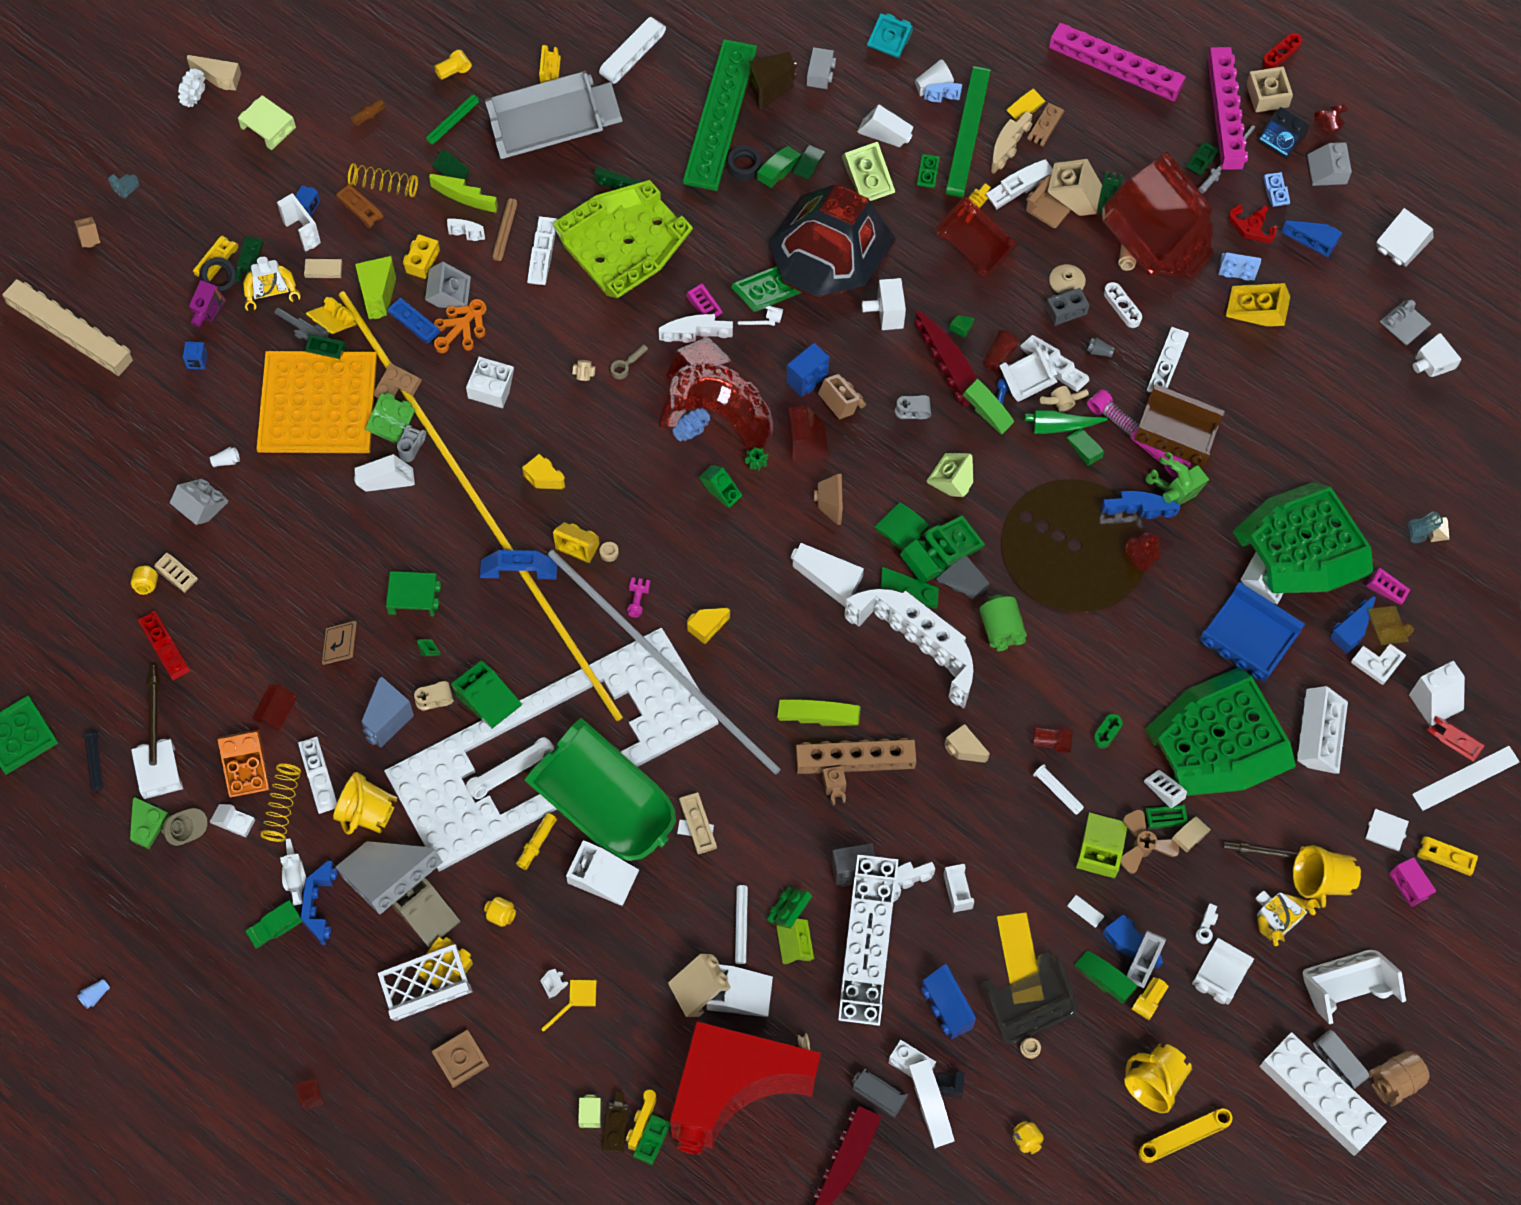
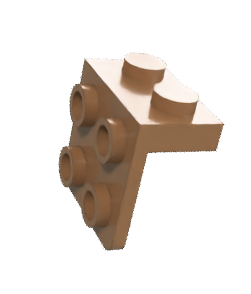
(1045, 206)

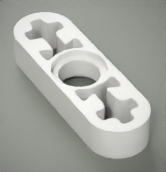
(1122, 312)

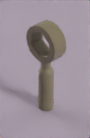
(631, 359)

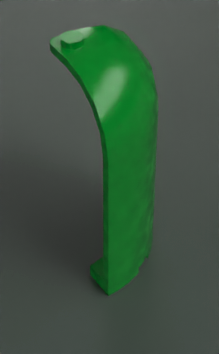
(604, 794)

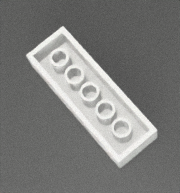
(1323, 1094)

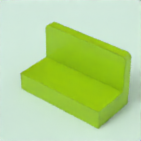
(795, 942)

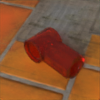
(1059, 740)

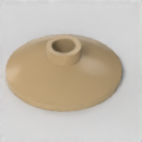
(1061, 284)

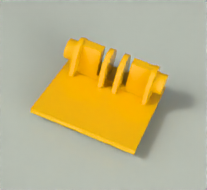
(332, 316)

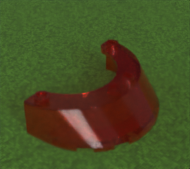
(723, 393)

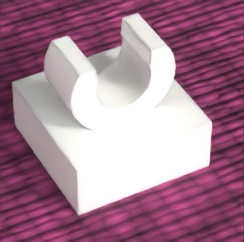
(553, 983)

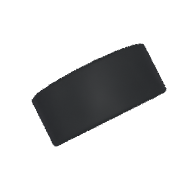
(739, 152)
(227, 266)

